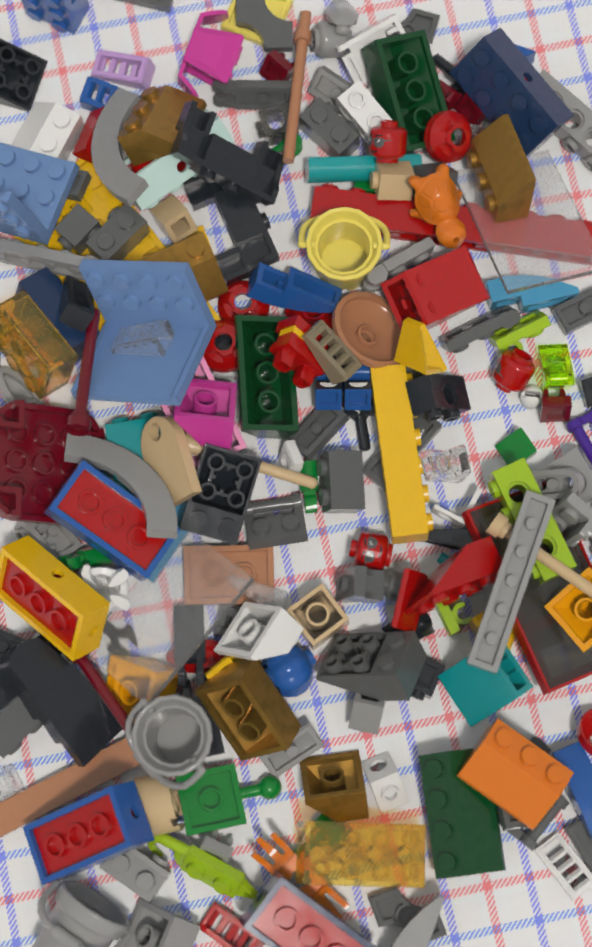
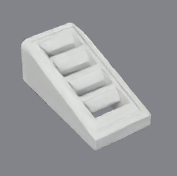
(583, 886)

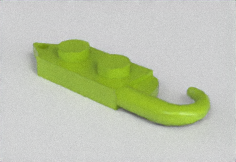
(205, 867)

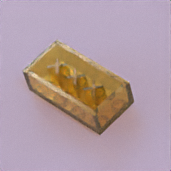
(360, 854)

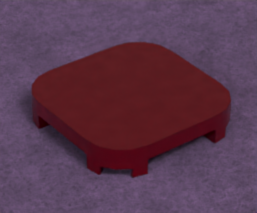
(33, 459)

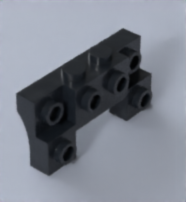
(223, 161)
(245, 227)

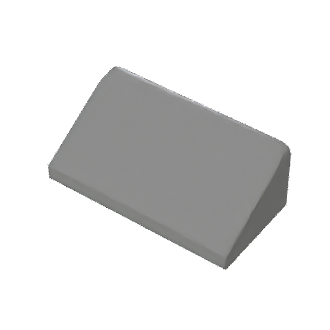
(303, 745)

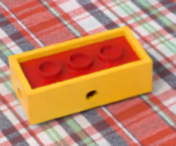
(51, 598)

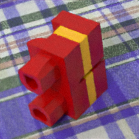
(293, 353)

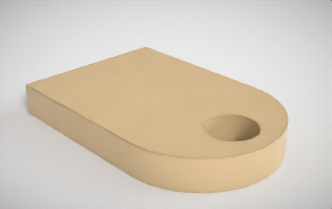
(170, 457)

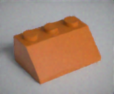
(515, 774)

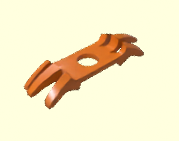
(287, 866)

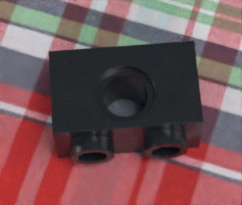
(438, 397)

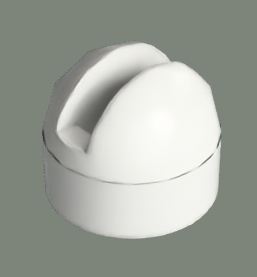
(528, 401)

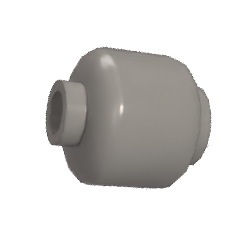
(325, 40)

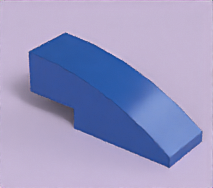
(292, 290)
(580, 785)

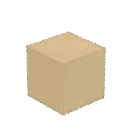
(318, 616)

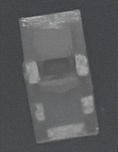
(446, 465)

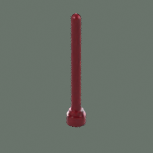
(79, 422)
(102, 689)

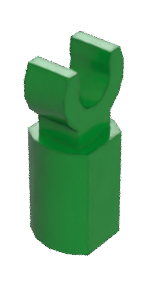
(310, 499)
(84, 556)

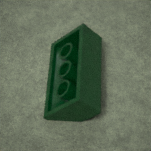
(406, 83)
(265, 394)
(460, 819)

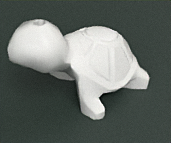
(108, 583)

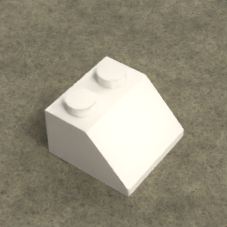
(50, 130)
(259, 633)

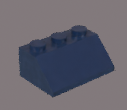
(46, 292)

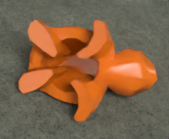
(439, 204)

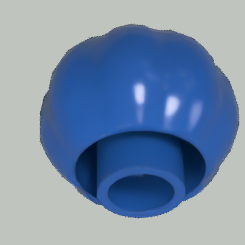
(291, 672)

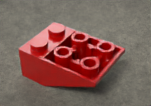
(436, 289)
(460, 574)

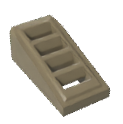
(337, 369)

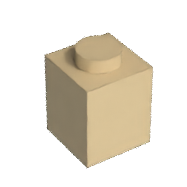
(391, 181)
(173, 219)

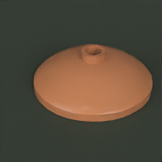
(367, 328)

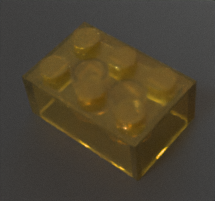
(34, 346)

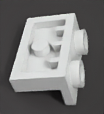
(361, 109)

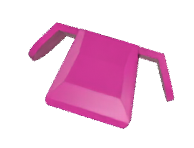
(210, 52)

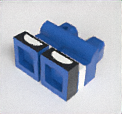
(356, 392)

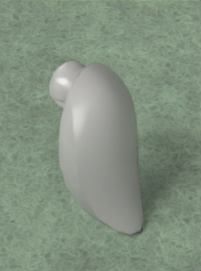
(343, 15)
(13, 387)

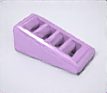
(140, 74)

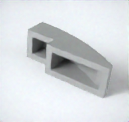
(420, 926)

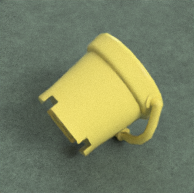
(344, 245)

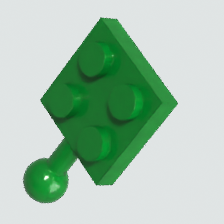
(217, 799)

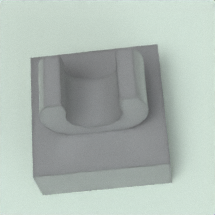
(216, 848)

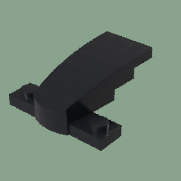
(57, 697)

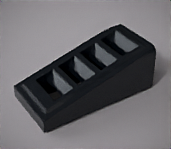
(76, 304)
(450, 538)

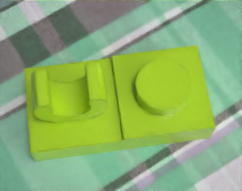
(528, 326)
(450, 618)

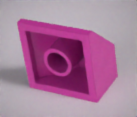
(208, 412)

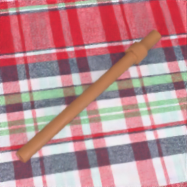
(302, 40)

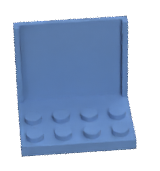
(32, 192)
(139, 294)

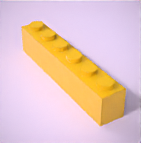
(399, 455)

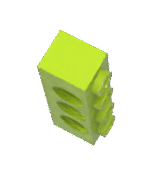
(519, 476)

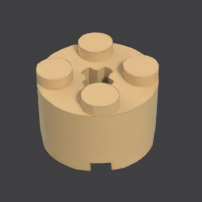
(160, 805)

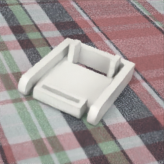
(354, 58)

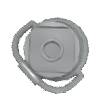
(170, 738)
(80, 918)

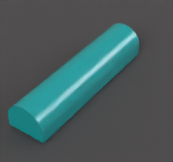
(346, 168)

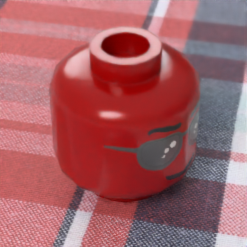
(388, 142)
(513, 370)
(371, 550)

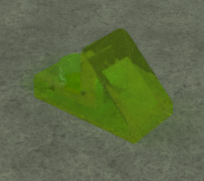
(555, 367)

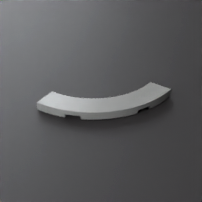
(107, 150)
(134, 474)

